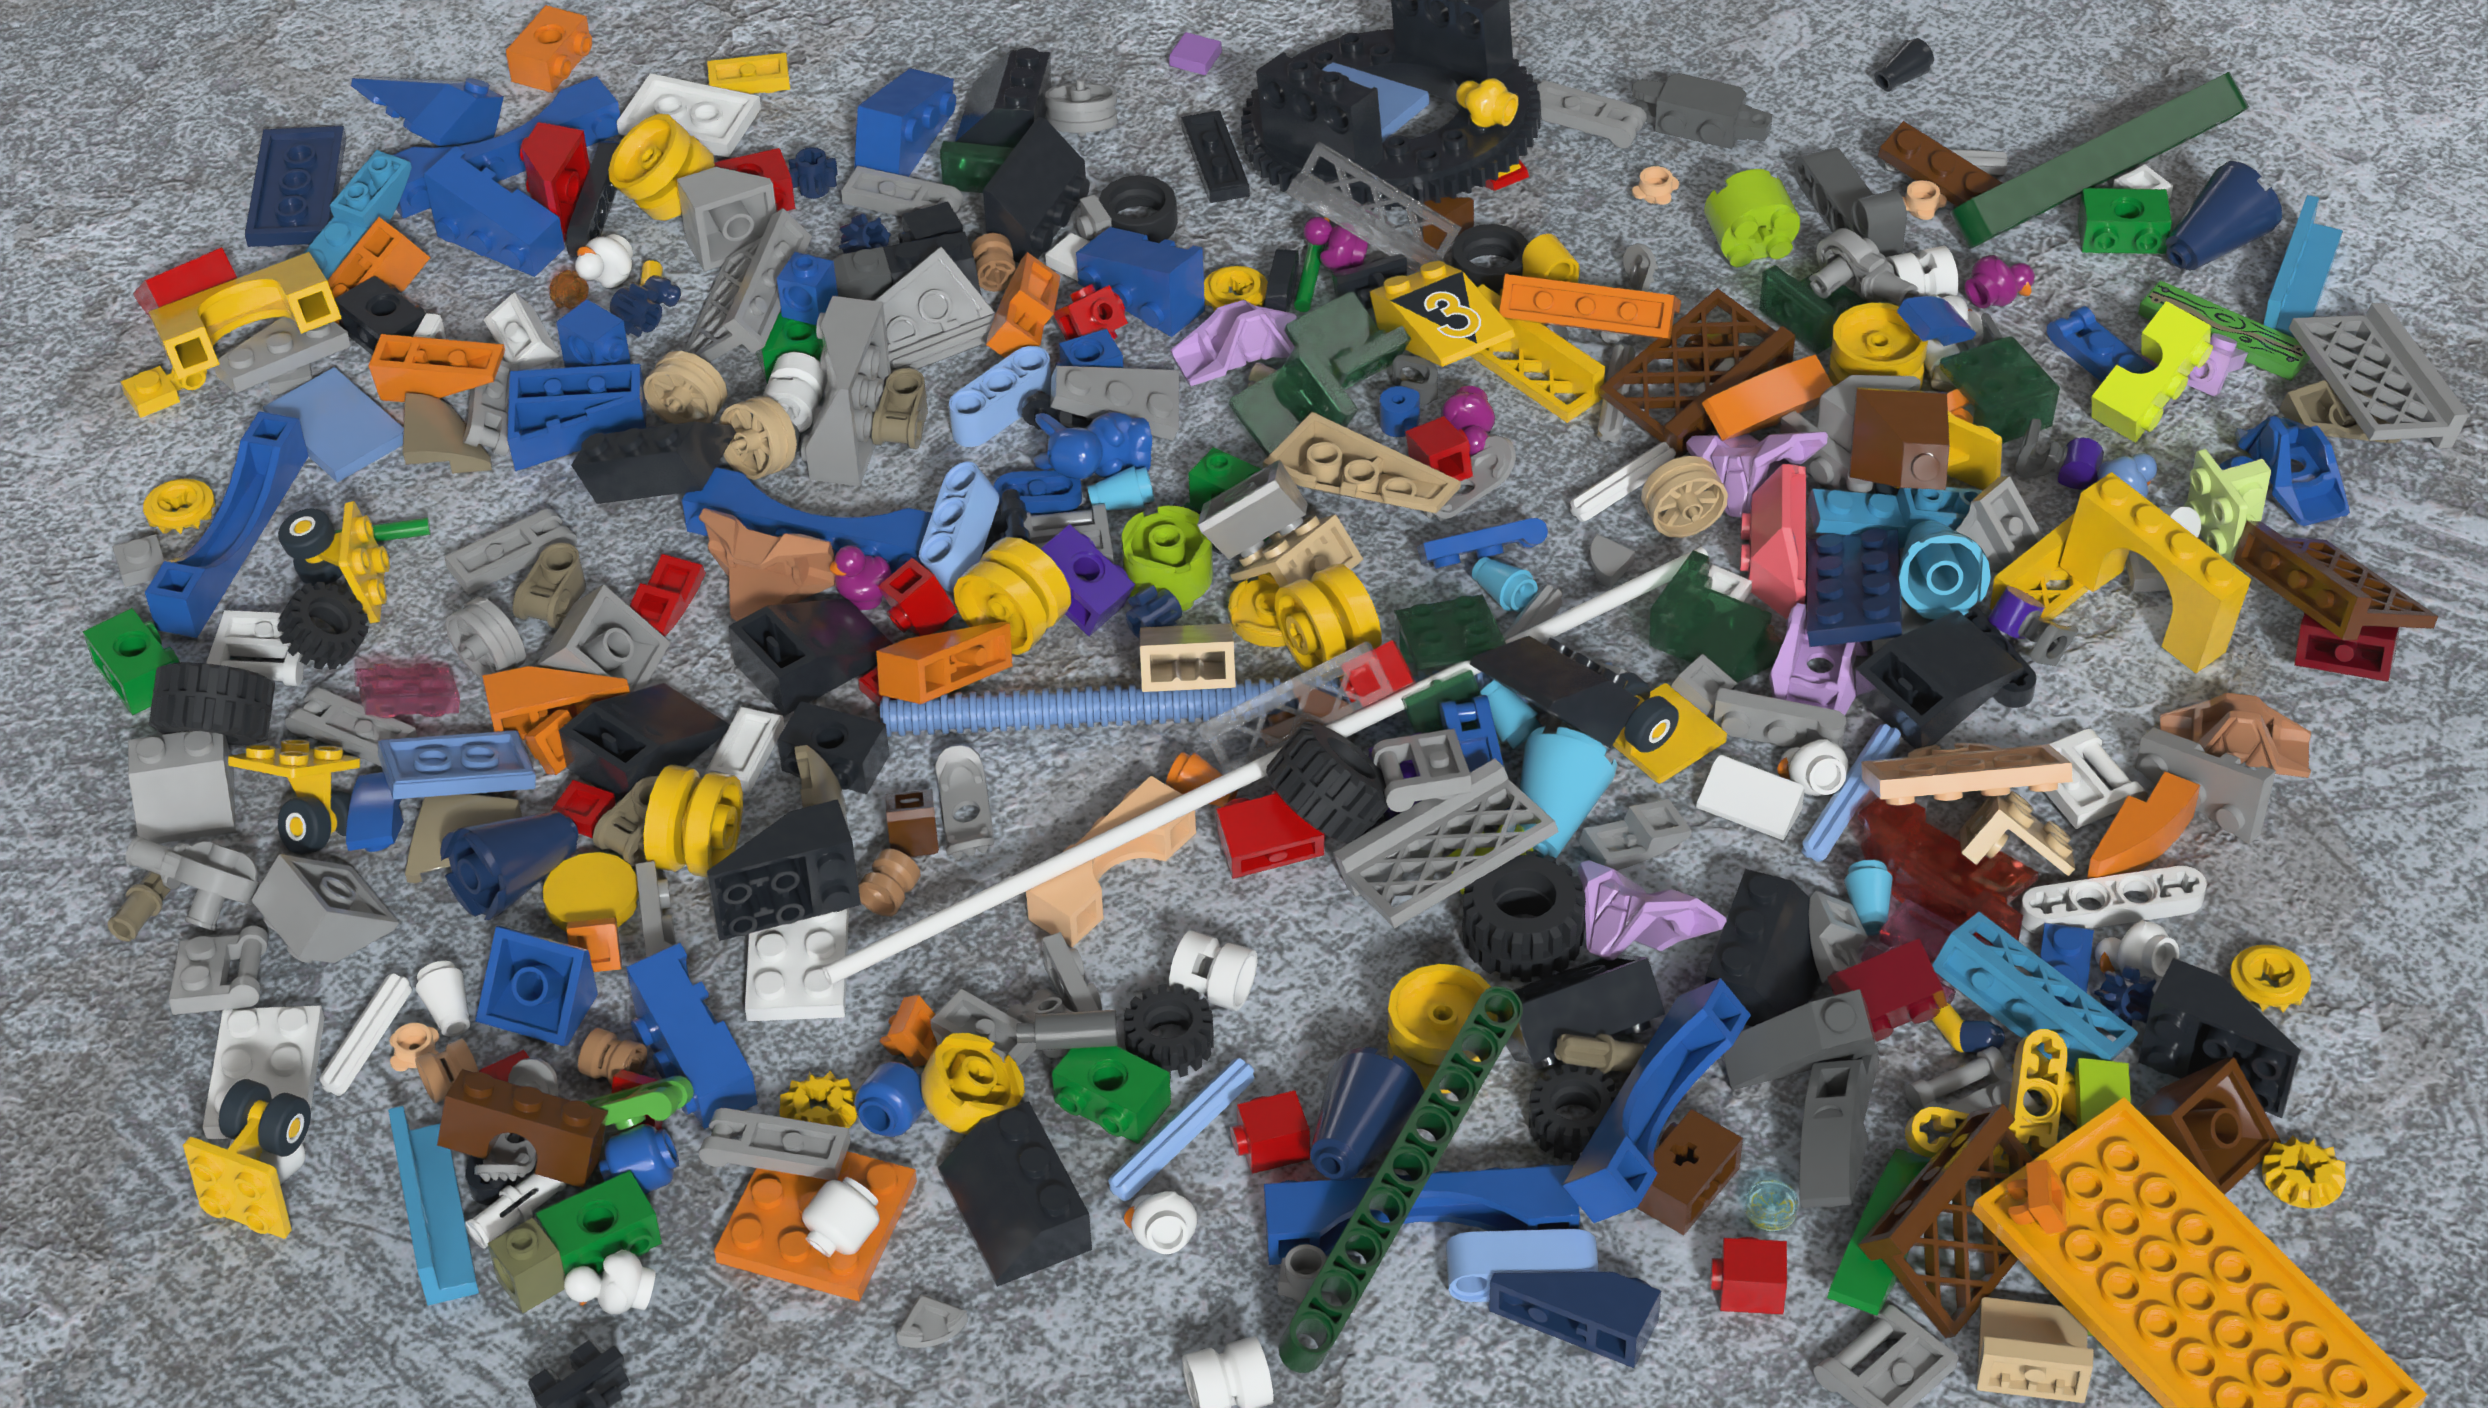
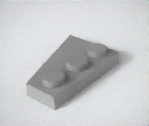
(930, 302)
(278, 351)
(1120, 390)
(2228, 792)

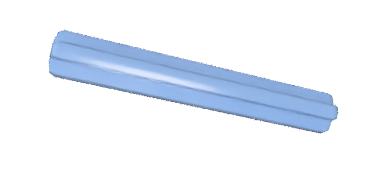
(1849, 797)
(1181, 1129)

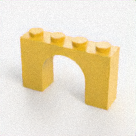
(282, 290)
(2202, 583)

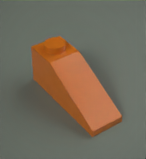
(379, 253)
(431, 366)
(943, 661)
(529, 695)

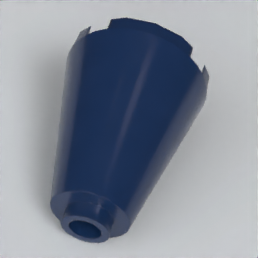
(2223, 217)
(505, 859)
(1362, 1111)

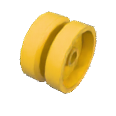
(651, 162)
(1875, 342)
(1014, 586)
(1326, 616)
(692, 819)
(1429, 1012)

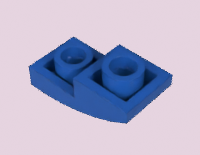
(1935, 319)
(372, 815)

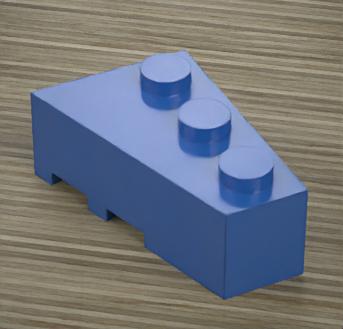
(903, 121)
(1152, 279)

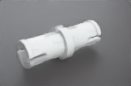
(490, 1225)

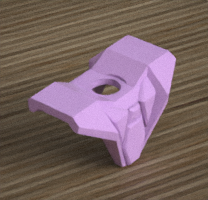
(1231, 338)
(1747, 463)
(1797, 683)
(1623, 913)

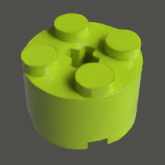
(1752, 217)
(1168, 553)

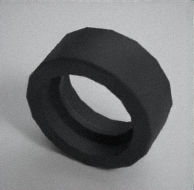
(1144, 192)
(1489, 240)

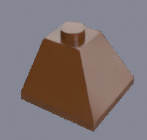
(1900, 438)
(2214, 1122)

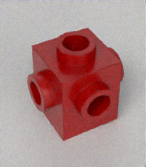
(1091, 313)

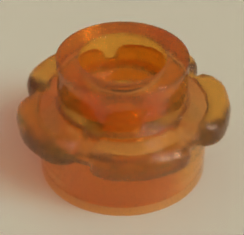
(568, 289)

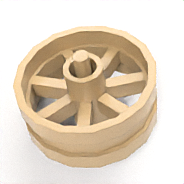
(689, 393)
(758, 437)
(1680, 490)

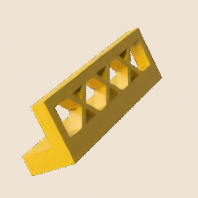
(1549, 354)
(2036, 568)

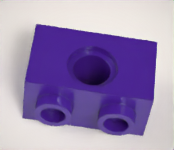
(1107, 584)

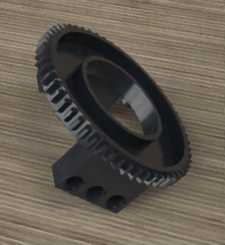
(1429, 48)

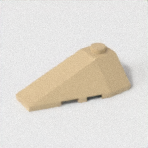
(1351, 465)

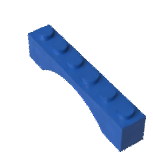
(581, 106)
(891, 535)
(194, 583)
(1620, 1155)
(1484, 1199)

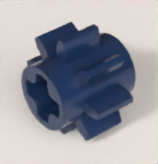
(813, 172)
(863, 234)
(637, 308)
(1152, 610)
(2127, 995)

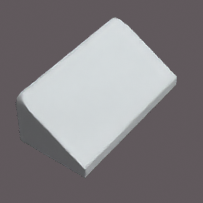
(521, 332)
(1751, 797)

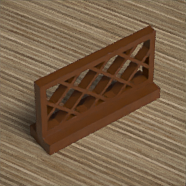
(1693, 420)
(2327, 583)
(1928, 1196)

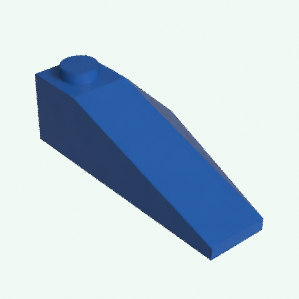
(437, 108)

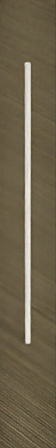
(1215, 789)

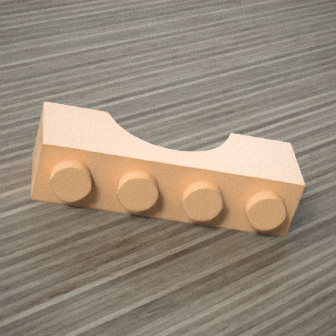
(1074, 899)

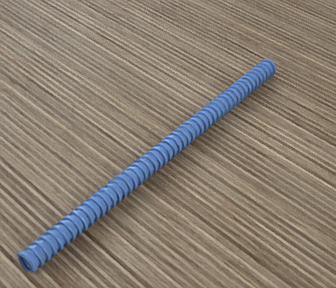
(1079, 707)

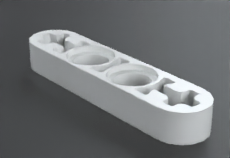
(2115, 906)

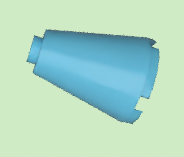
(1942, 570)
(1566, 779)

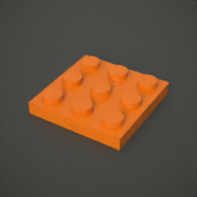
(770, 1236)

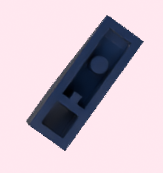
(1583, 1308)

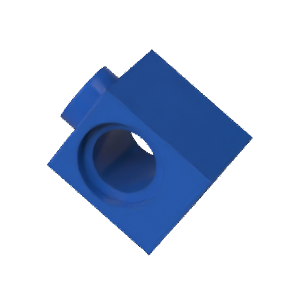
(806, 287)
(1091, 351)

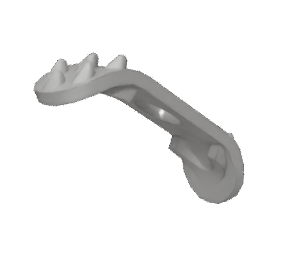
(1640, 267)
(1489, 471)
(962, 784)
(515, 1159)

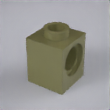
(527, 1265)

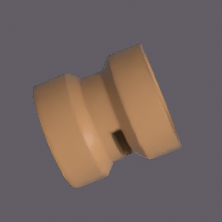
(993, 261)
(890, 878)
(606, 1055)
(434, 1076)

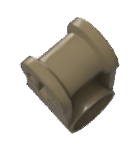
(901, 409)
(551, 586)
(624, 824)

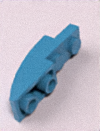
(368, 195)
(1857, 512)

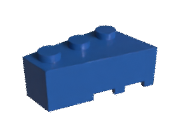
(489, 218)
(562, 407)
(687, 1035)

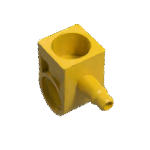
(1549, 259)

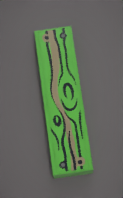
(2264, 345)

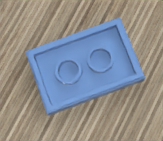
(1396, 100)
(339, 424)
(456, 764)

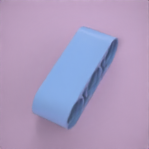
(997, 396)
(959, 524)
(1480, 1254)

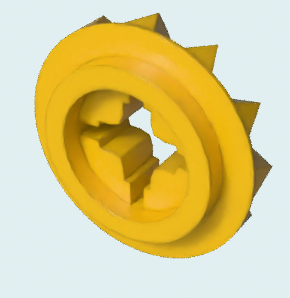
(1240, 279)
(175, 494)
(2278, 965)
(839, 1097)
(2292, 1185)

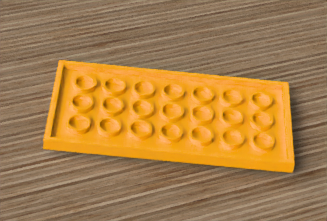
(2188, 1282)

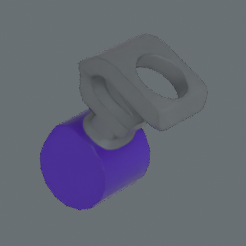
(2075, 463)
(2021, 618)

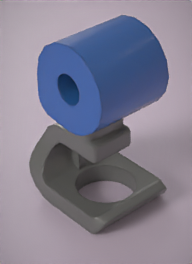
(1401, 404)

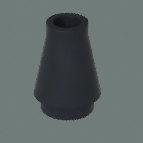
(1906, 63)

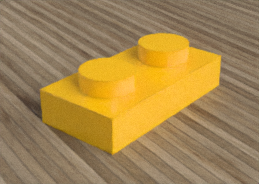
(751, 73)

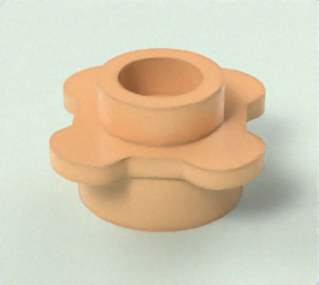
(1655, 185)
(1923, 199)
(411, 1042)

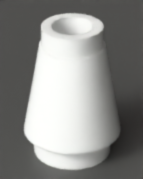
(444, 995)

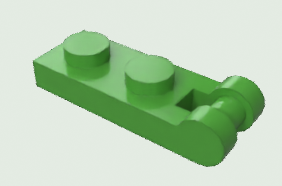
(656, 1099)

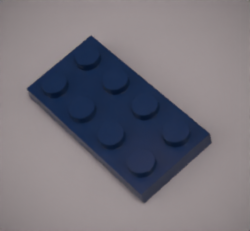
(294, 185)
(1853, 588)

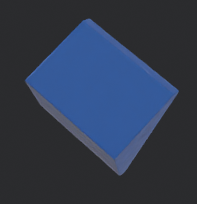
(536, 986)

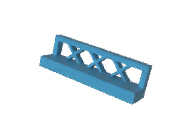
(2302, 270)
(2028, 1002)
(433, 1211)

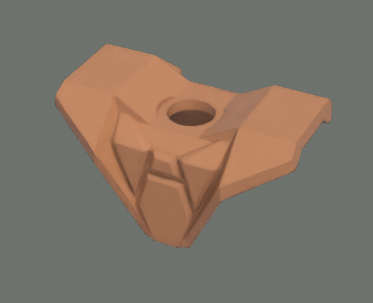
(766, 567)
(2244, 729)

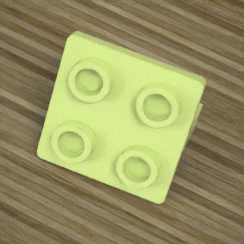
(2226, 500)

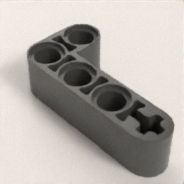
(1848, 203)

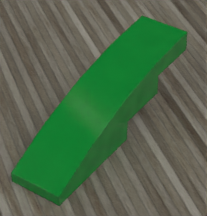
(1866, 1282)

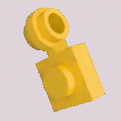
(155, 390)

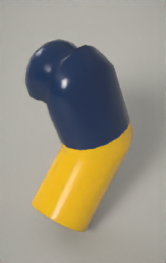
(652, 277)
(1968, 1035)

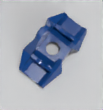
(2306, 495)

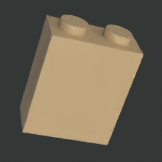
(1187, 657)

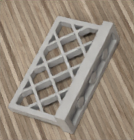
(746, 291)
(2396, 362)
(1430, 829)

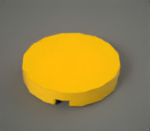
(1253, 611)
(590, 889)

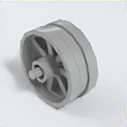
(1081, 107)
(485, 638)

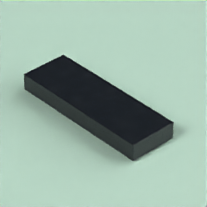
(1215, 156)

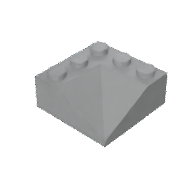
(857, 373)

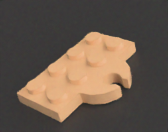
(1964, 769)

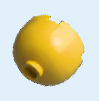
(969, 1082)

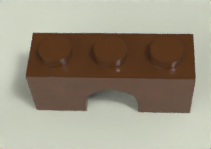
(561, 1130)

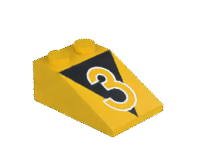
(1440, 313)

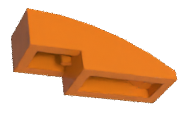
(1024, 307)
(1768, 398)
(2144, 828)

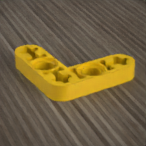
(2038, 1129)

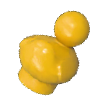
(1488, 102)

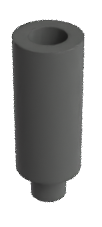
(1070, 1030)

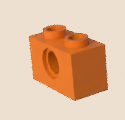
(549, 49)

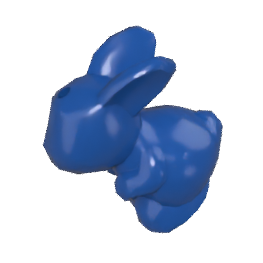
(1102, 448)

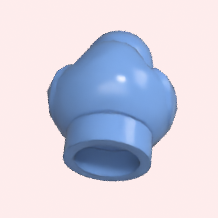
(2133, 470)

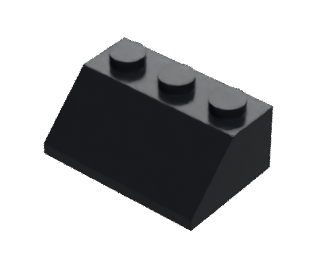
(1007, 99)
(1035, 190)
(651, 460)
(1562, 685)
(1766, 947)
(1586, 1003)
(1016, 1196)

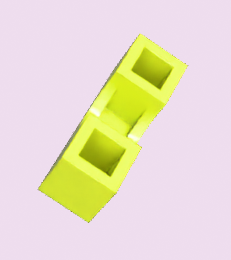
(2136, 401)

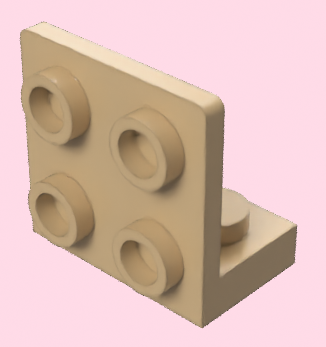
(1301, 552)
(1986, 831)
(2032, 1351)

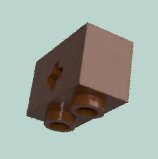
(1692, 1169)

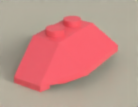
(1777, 539)

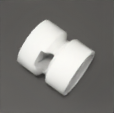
(1930, 271)
(797, 386)
(1213, 970)
(1229, 1378)

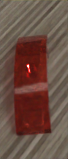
(1943, 856)
(1925, 888)

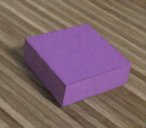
(1195, 53)

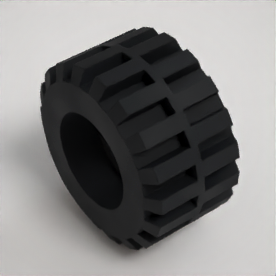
(212, 701)
(1329, 782)
(1524, 944)

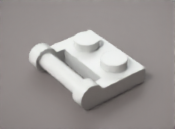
(255, 636)
(2087, 796)

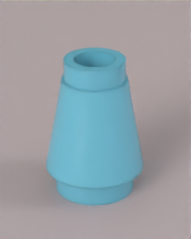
(1123, 490)
(1505, 583)
(1510, 714)
(1870, 893)

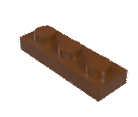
(1932, 162)

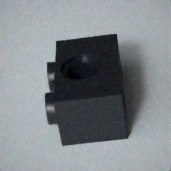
(377, 310)
(847, 743)

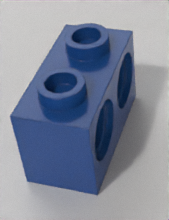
(592, 337)

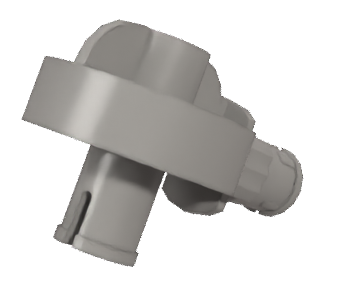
(1860, 267)
(205, 865)

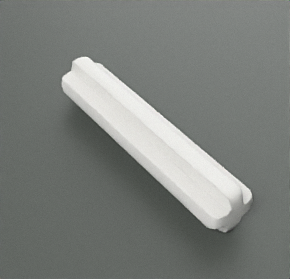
(1620, 482)
(365, 1034)

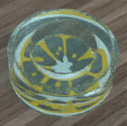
(1771, 1205)

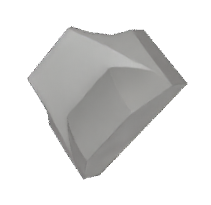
(2001, 524)
(972, 1015)

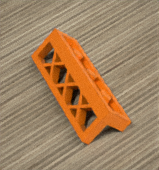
(1588, 306)

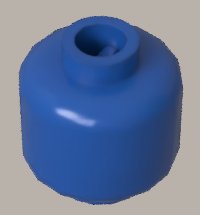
(890, 1099)
(645, 1153)

